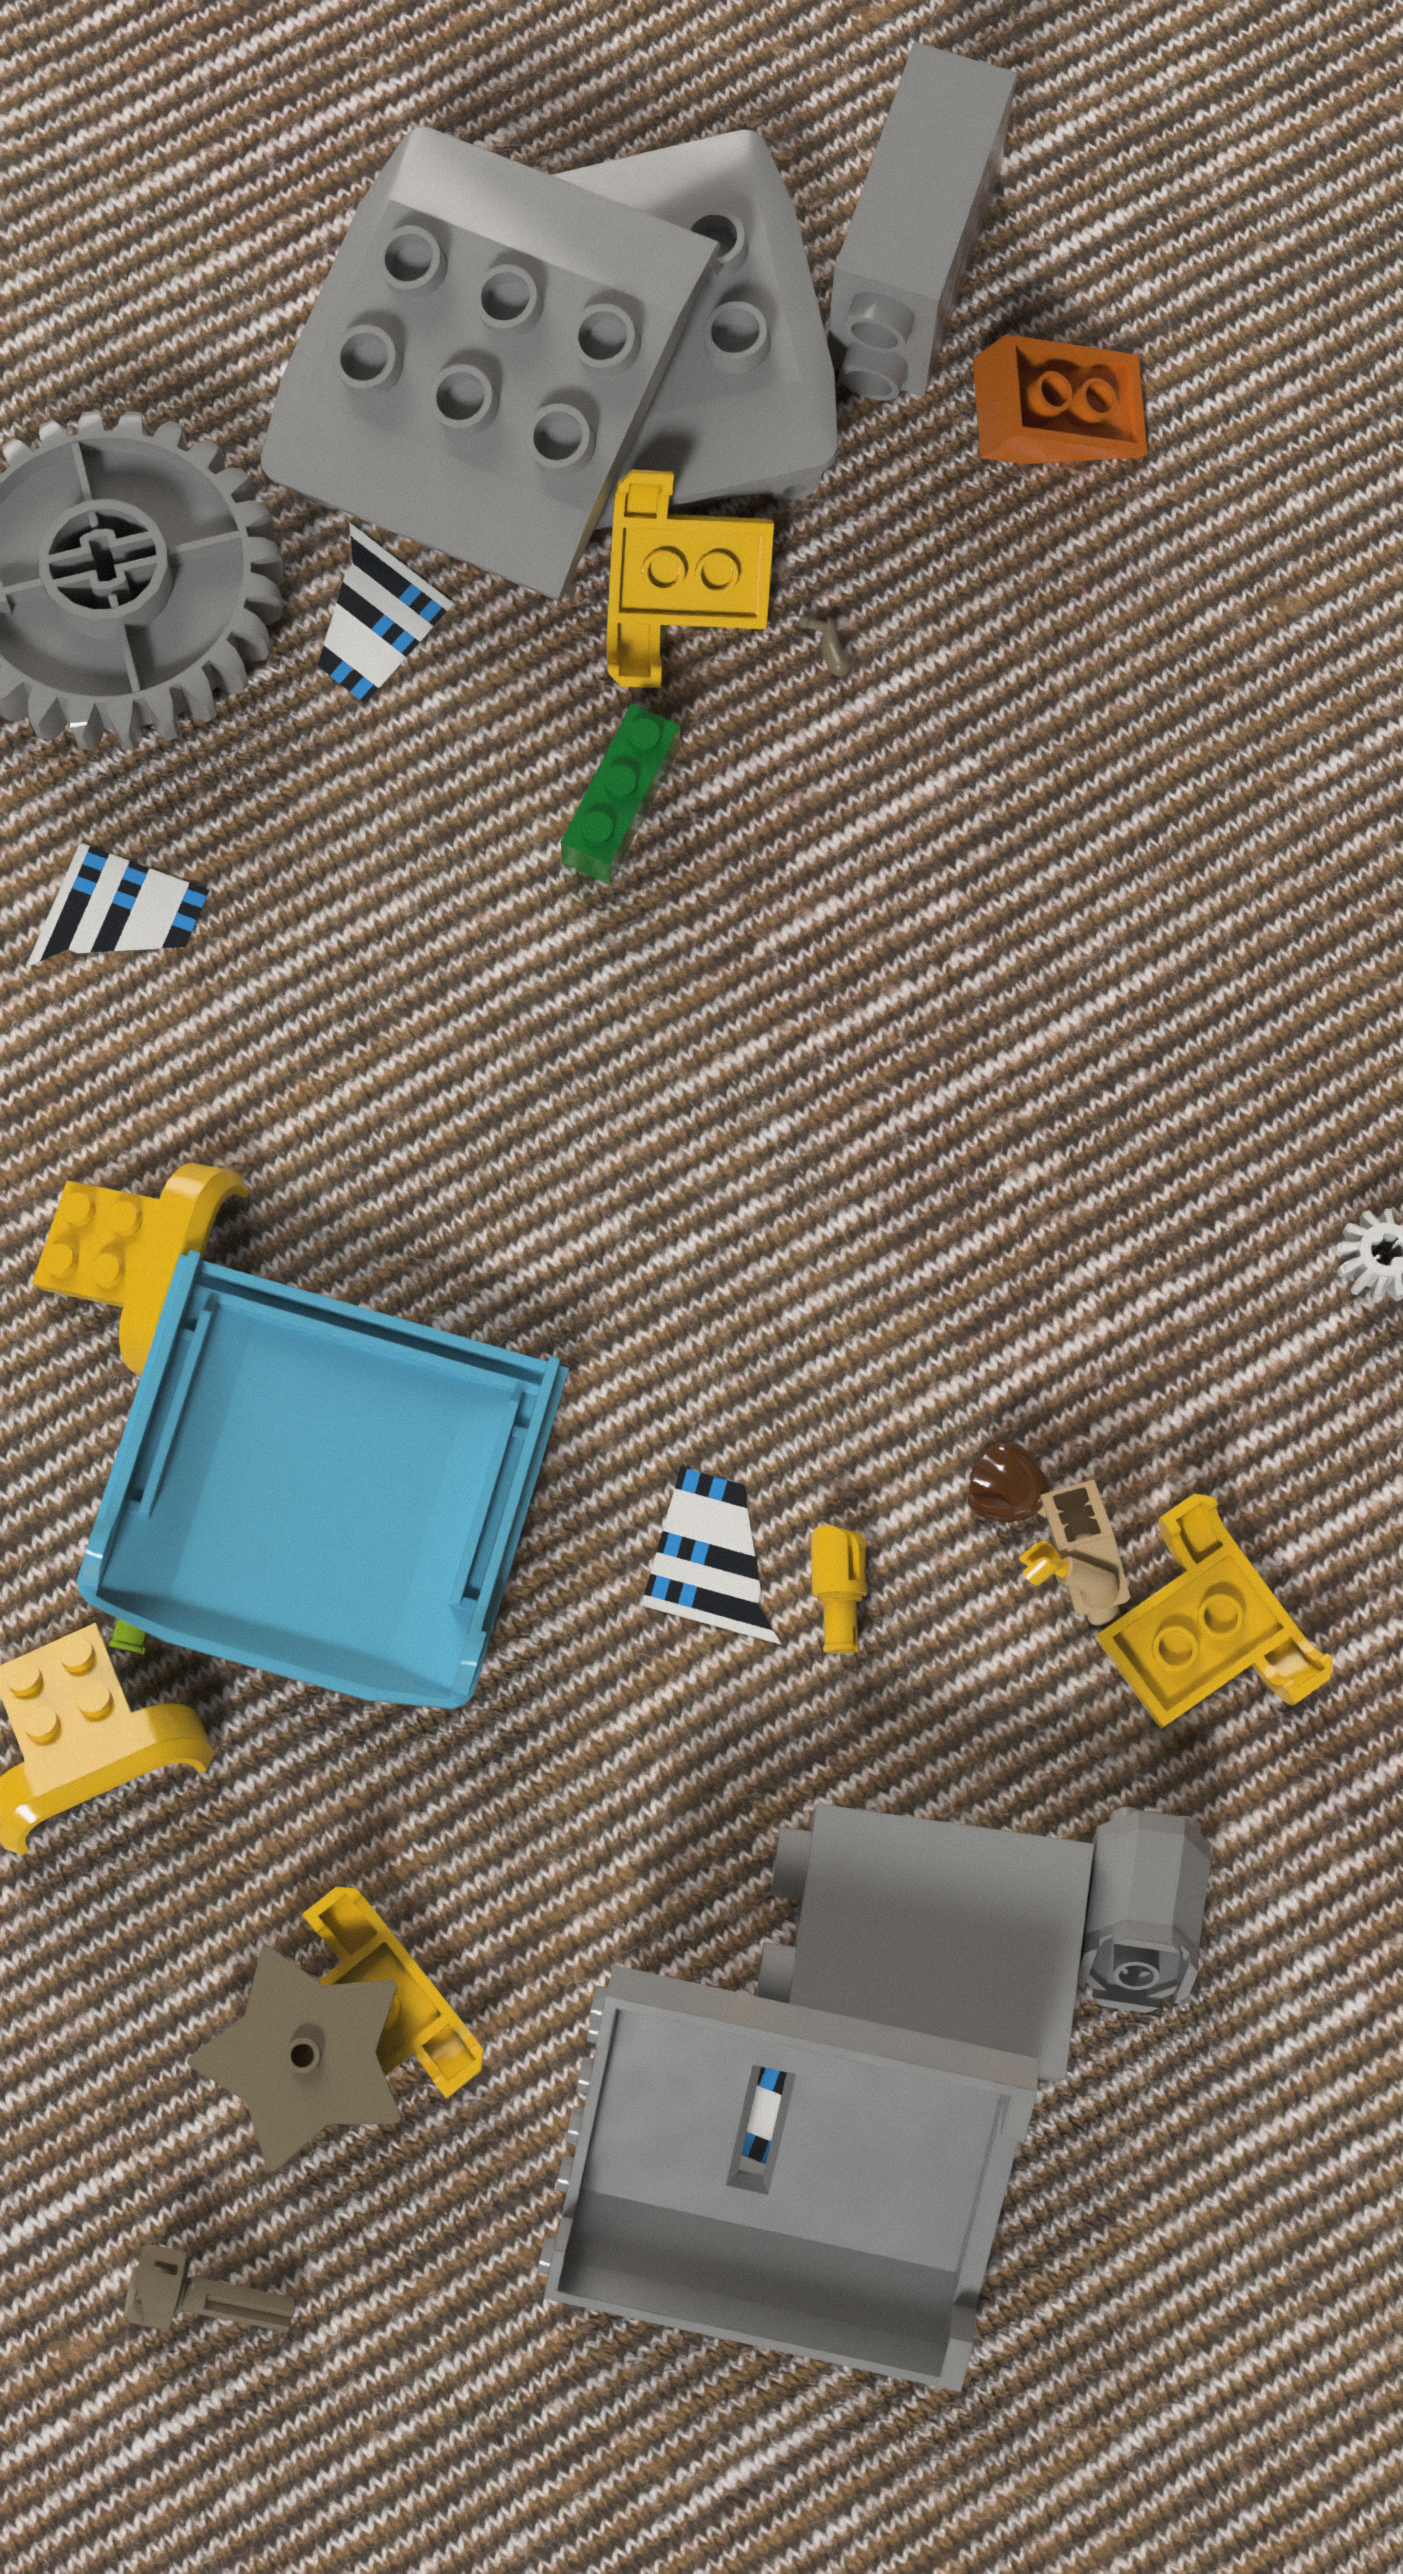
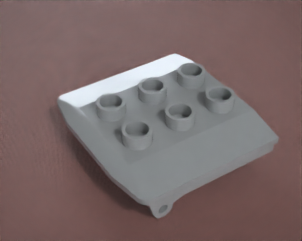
(483, 358)
(752, 373)

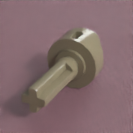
(164, 2288)

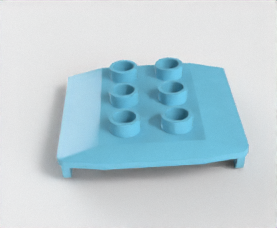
(320, 1489)

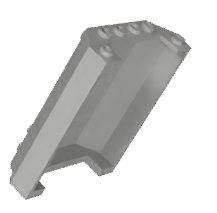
(871, 2194)

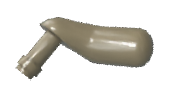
(831, 645)

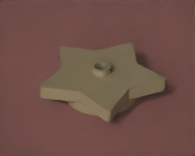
(340, 2084)

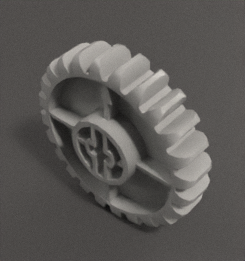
(128, 580)

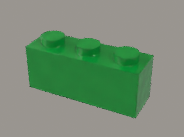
(620, 794)

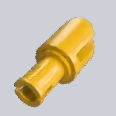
(839, 1583)

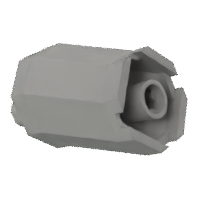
(1144, 1909)

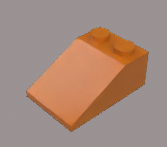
(1057, 402)

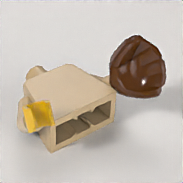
(1086, 1559)

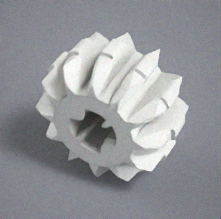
(1358, 1251)

